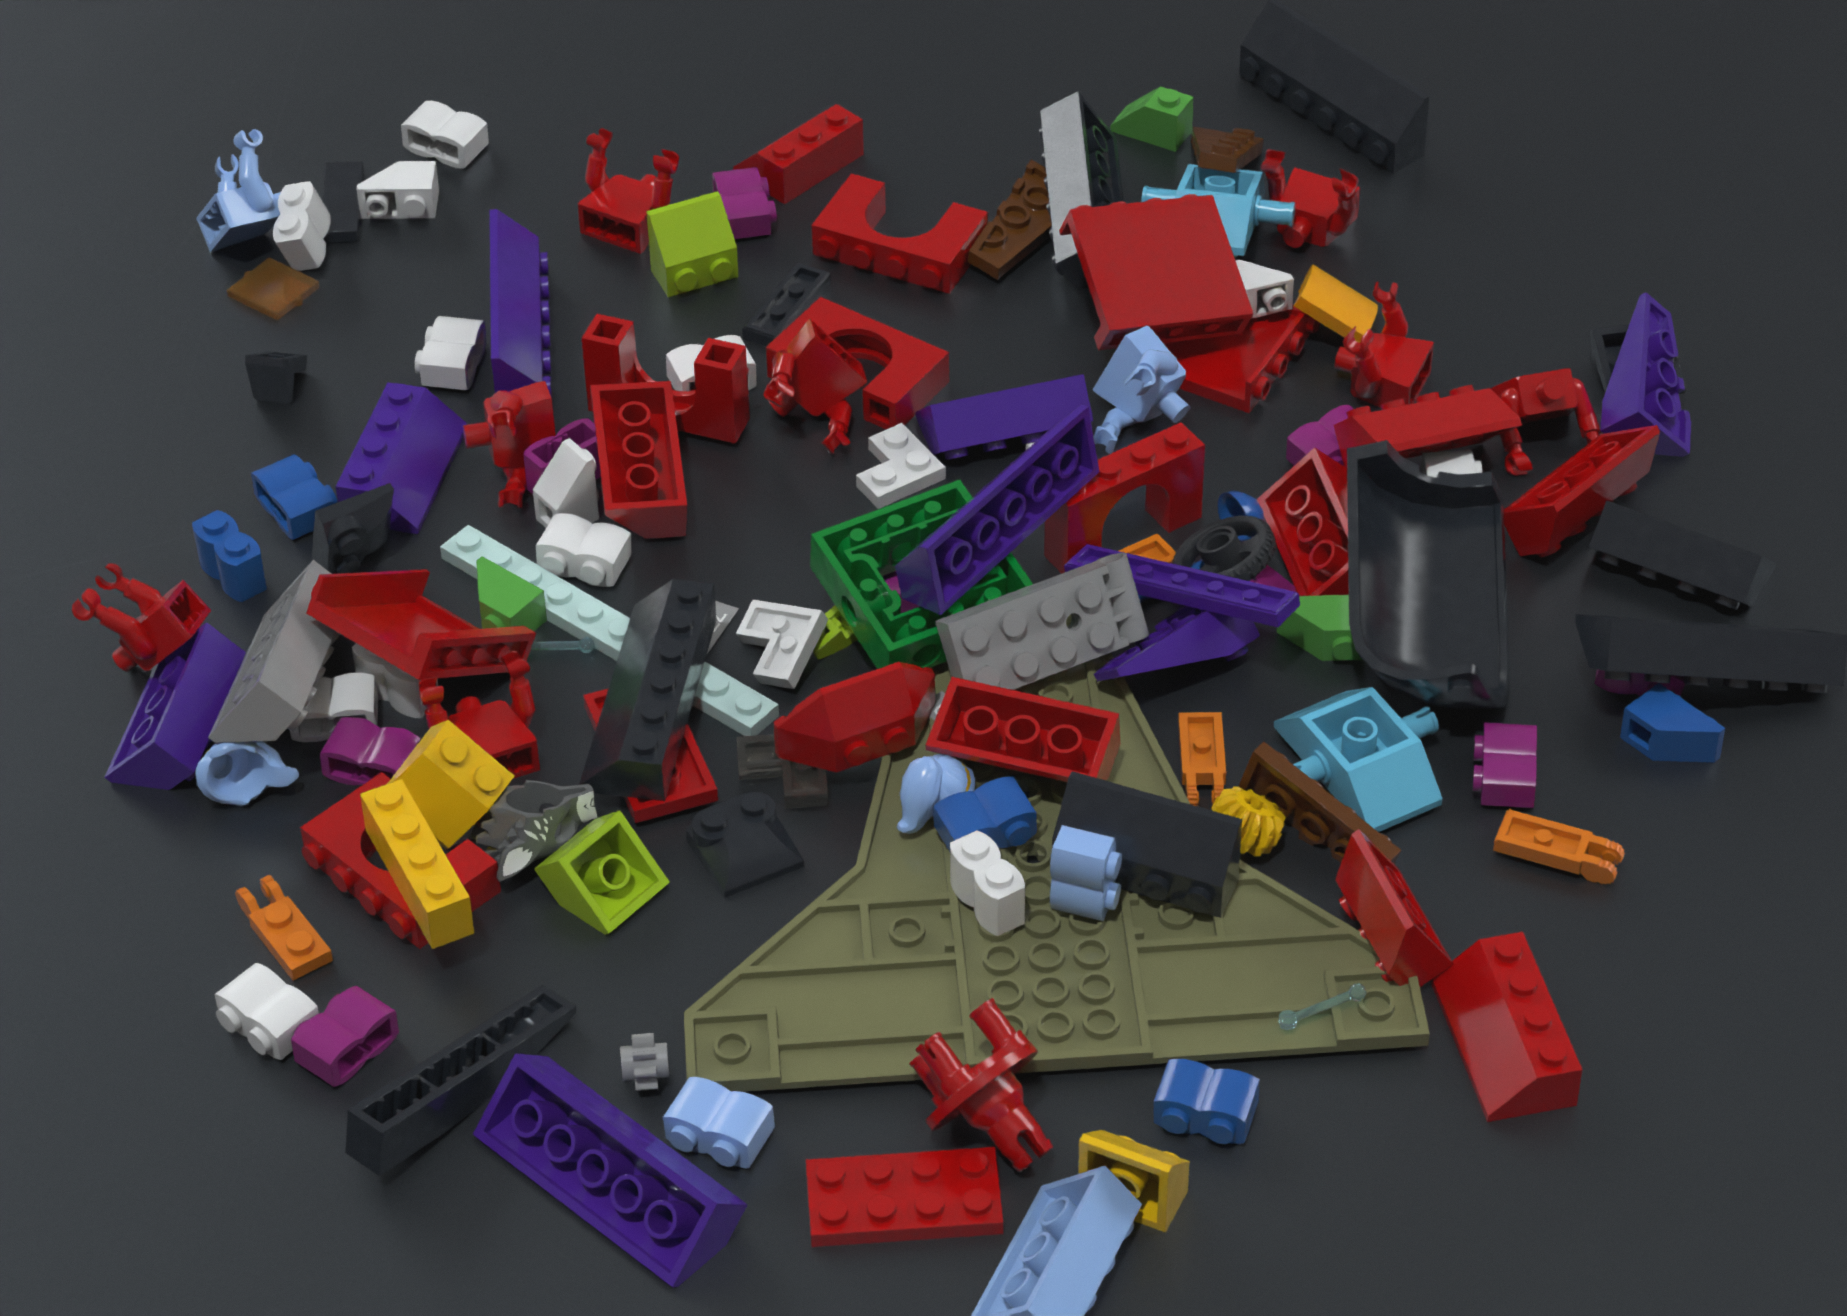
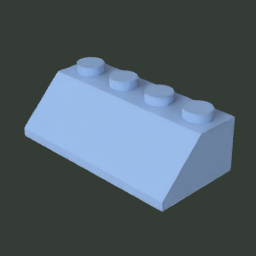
(1062, 1248)

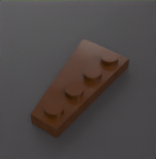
(1225, 150)

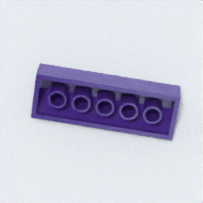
(518, 306)
(1000, 515)
(608, 1169)

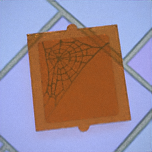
(273, 288)

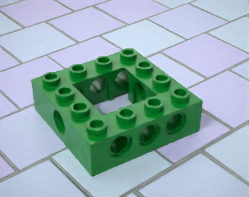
(860, 551)

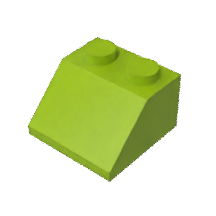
(691, 244)
(603, 873)

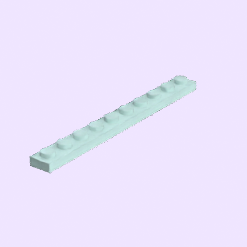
(588, 617)

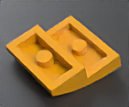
(1335, 304)

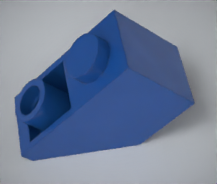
(1671, 728)

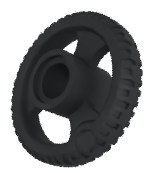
(1224, 552)

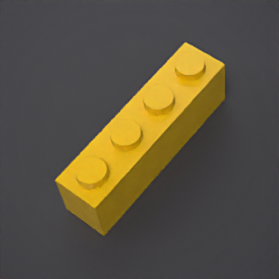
(417, 864)

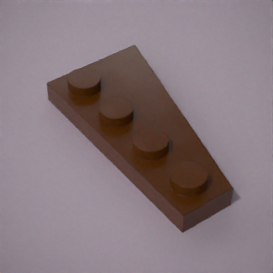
(1017, 228)
(1307, 804)

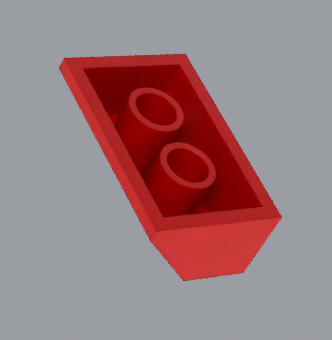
(809, 153)
(1389, 914)

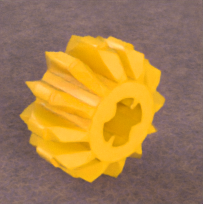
(1260, 819)

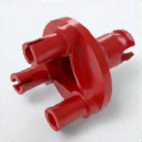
(987, 1092)

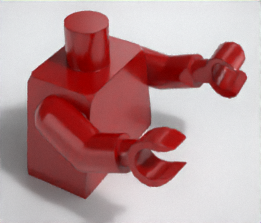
(1322, 204)
(619, 205)
(1386, 363)
(818, 377)
(1542, 398)
(510, 426)
(159, 629)
(496, 725)

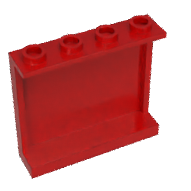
(1160, 269)
(1244, 366)
(407, 629)

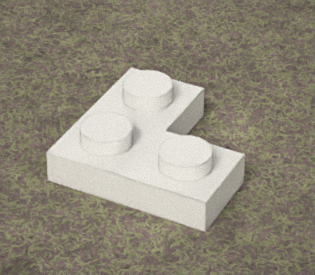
(903, 468)
(788, 636)

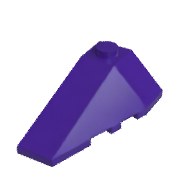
(1645, 382)
(1183, 639)

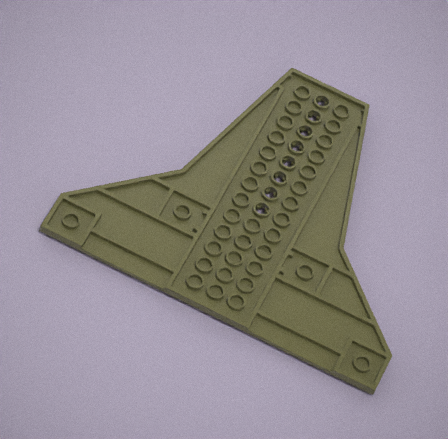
(902, 957)

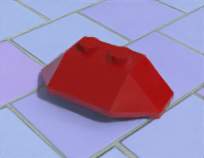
(858, 718)

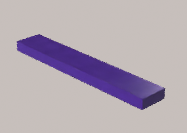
(1201, 588)

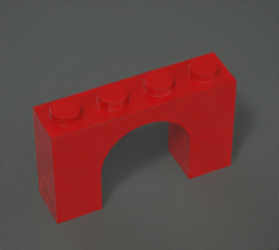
(931, 260)
(912, 367)
(721, 380)
(1164, 462)
(342, 850)

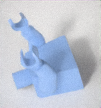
(239, 212)
(1140, 384)

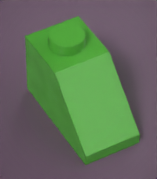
(1157, 118)
(507, 598)
(1321, 627)

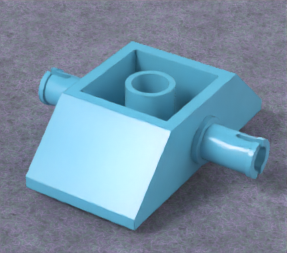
(1237, 198)
(1366, 755)

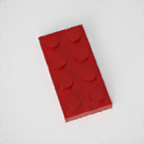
(690, 781)
(904, 1197)

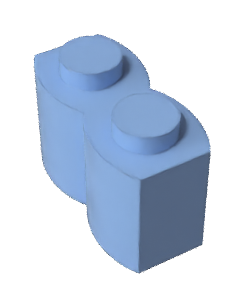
(1084, 873)
(718, 1122)

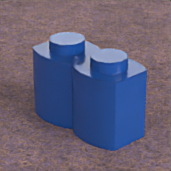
(292, 494)
(229, 556)
(994, 809)
(1206, 1101)

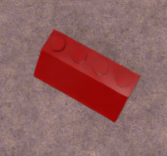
(1430, 423)
(640, 457)
(1579, 490)
(1311, 524)
(1024, 731)
(1508, 1029)

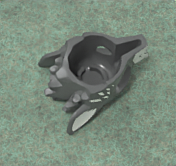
(521, 834)

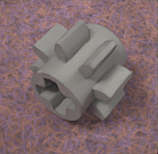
(644, 1061)

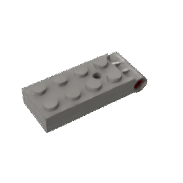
(1026, 631)

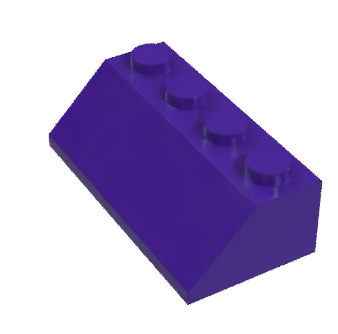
(1000, 416)
(408, 445)
(177, 712)

